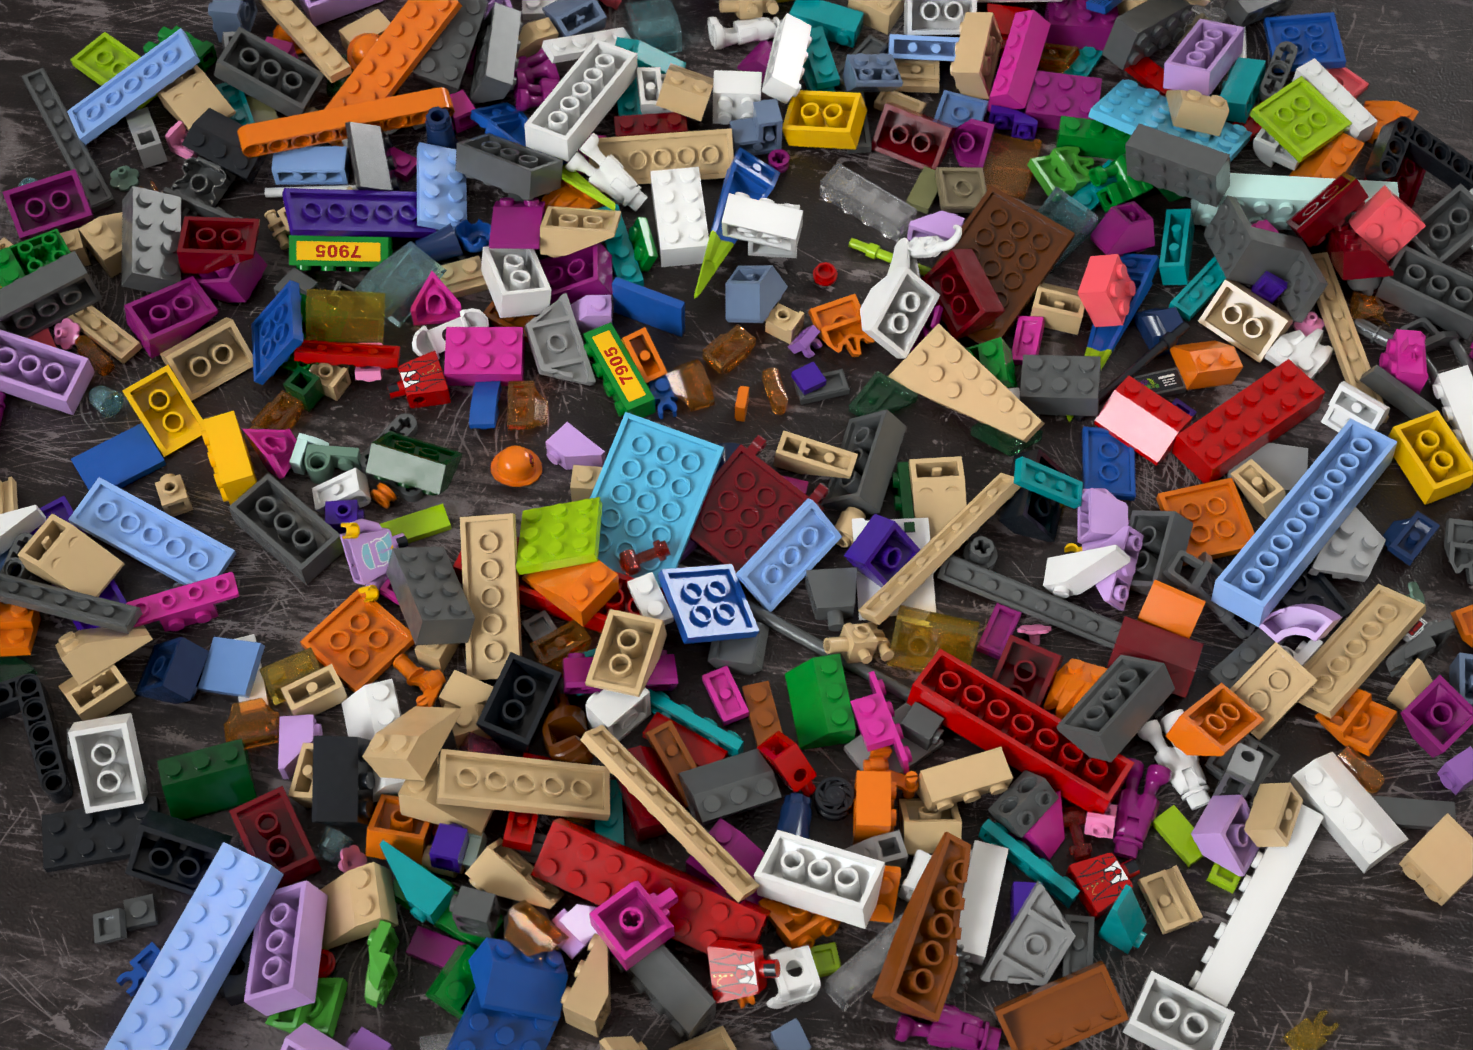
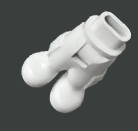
(742, 31)
(609, 176)
(1186, 769)

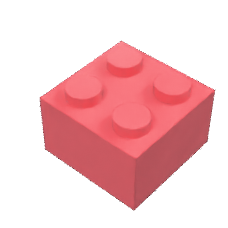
(1386, 223)
(1106, 290)

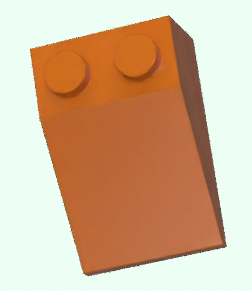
(577, 588)

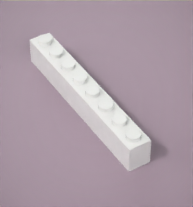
(1252, 912)

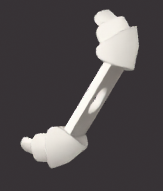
(431, 340)

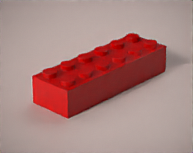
(1247, 422)

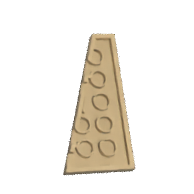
(956, 379)

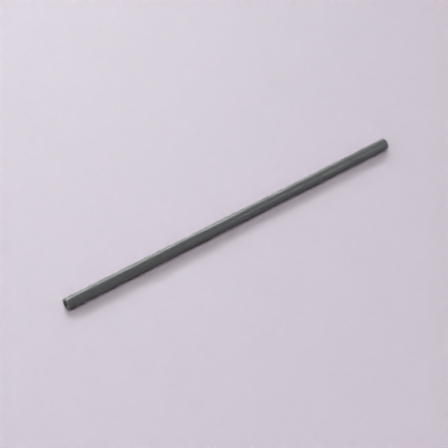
(816, 645)

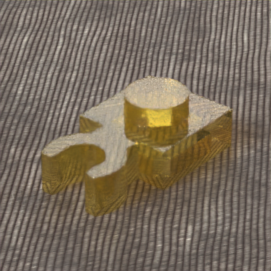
(1308, 1035)

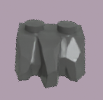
(1459, 546)
(1420, 647)

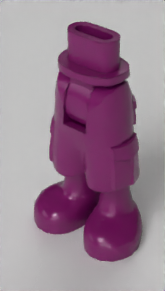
(542, 68)
(531, 95)
(1137, 811)
(953, 1030)

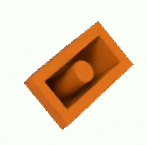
(644, 355)

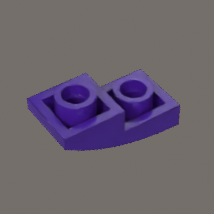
(1019, 123)

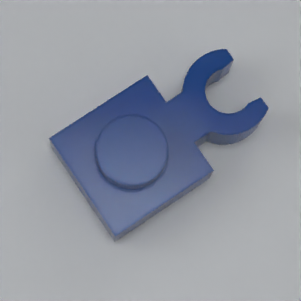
(663, 395)
(142, 964)

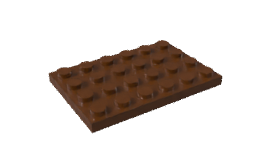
(1015, 252)

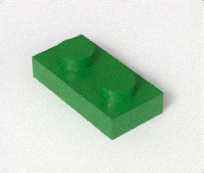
(643, 244)

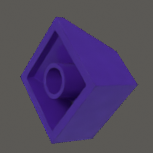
(881, 550)

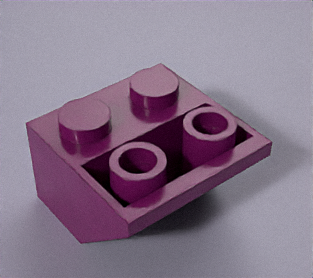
(1124, 230)

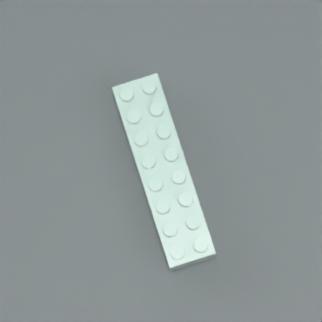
(1276, 197)

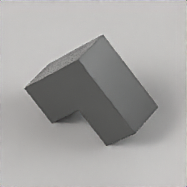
(304, 281)

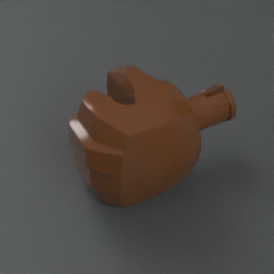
(564, 732)

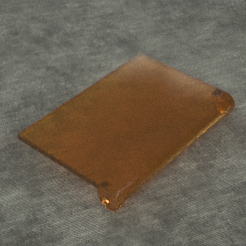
(1007, 164)

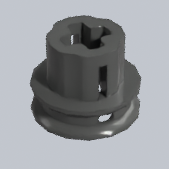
(973, 555)

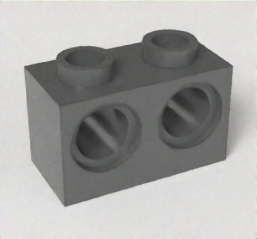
(1023, 803)
(475, 912)

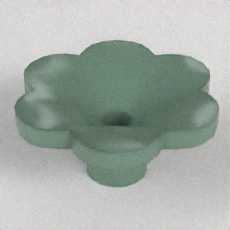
(124, 178)
(1415, 592)

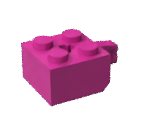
(1406, 358)
(639, 908)

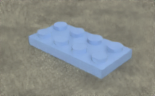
(439, 188)
(788, 554)

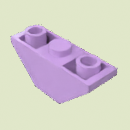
(1116, 586)

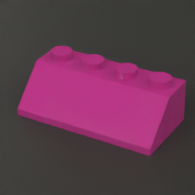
(1019, 61)

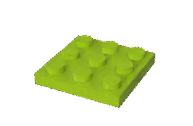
(1300, 119)
(559, 536)

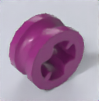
(784, 158)

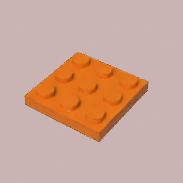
(1217, 514)
(358, 641)

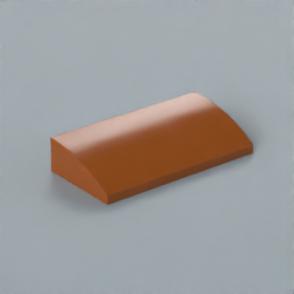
(1062, 1011)

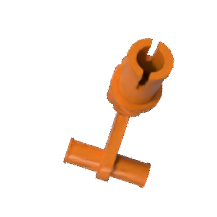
(428, 681)
(879, 762)

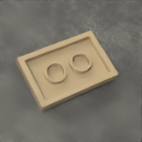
(1273, 687)

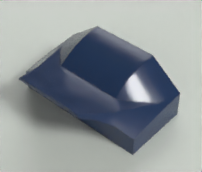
(1155, 323)
(1410, 536)

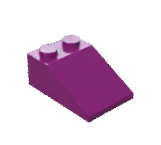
(516, 224)
(579, 273)
(232, 282)
(169, 315)
(740, 849)

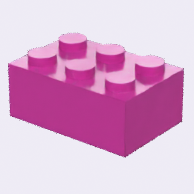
(484, 355)

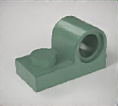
(330, 458)

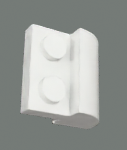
(649, 87)
(1270, 151)
(1354, 404)

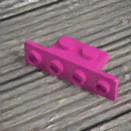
(187, 603)
(876, 722)

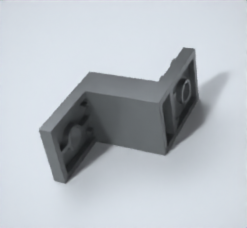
(1251, 251)

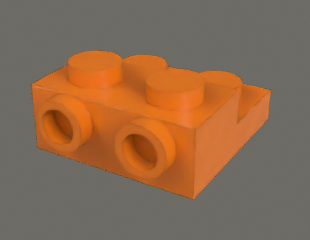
(17, 630)
(798, 926)

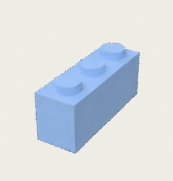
(922, 47)
(312, 166)

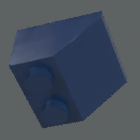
(173, 671)

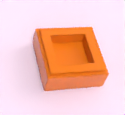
(741, 403)

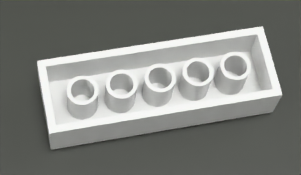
(581, 100)

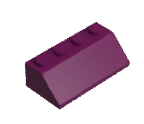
(577, 668)

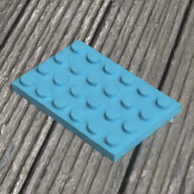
(1132, 104)
(652, 491)

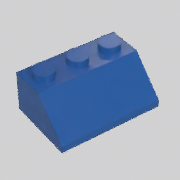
(518, 983)

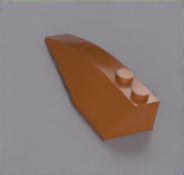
(925, 944)

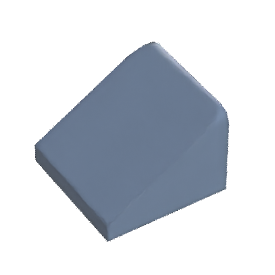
(790, 1037)

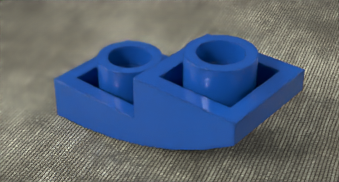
(484, 405)

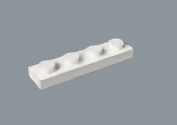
(574, 46)

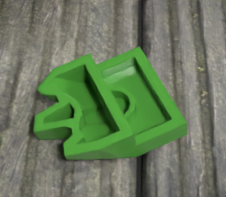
(1062, 169)
(381, 967)
(320, 1015)

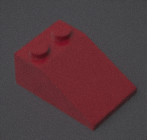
(215, 243)
(1027, 669)
(276, 836)

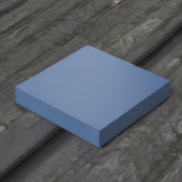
(959, 108)
(231, 667)

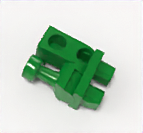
(201, 48)
(1123, 190)

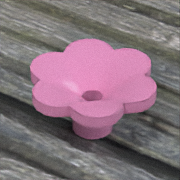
(1309, 324)
(66, 333)
(1034, 632)
(351, 858)

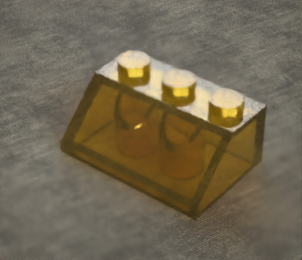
(345, 316)
(922, 633)

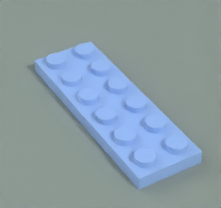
(133, 86)
(150, 535)

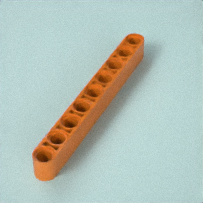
(329, 124)

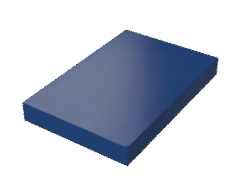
(648, 306)
(120, 459)
(1107, 463)

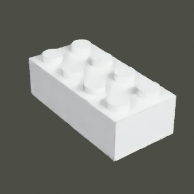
(679, 216)

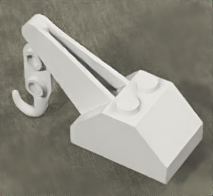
(902, 300)

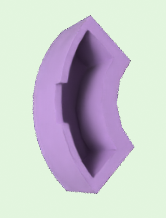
(1302, 620)

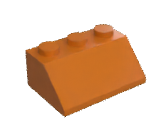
(1332, 159)
(1214, 724)

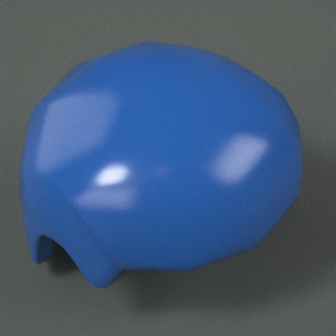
(473, 236)

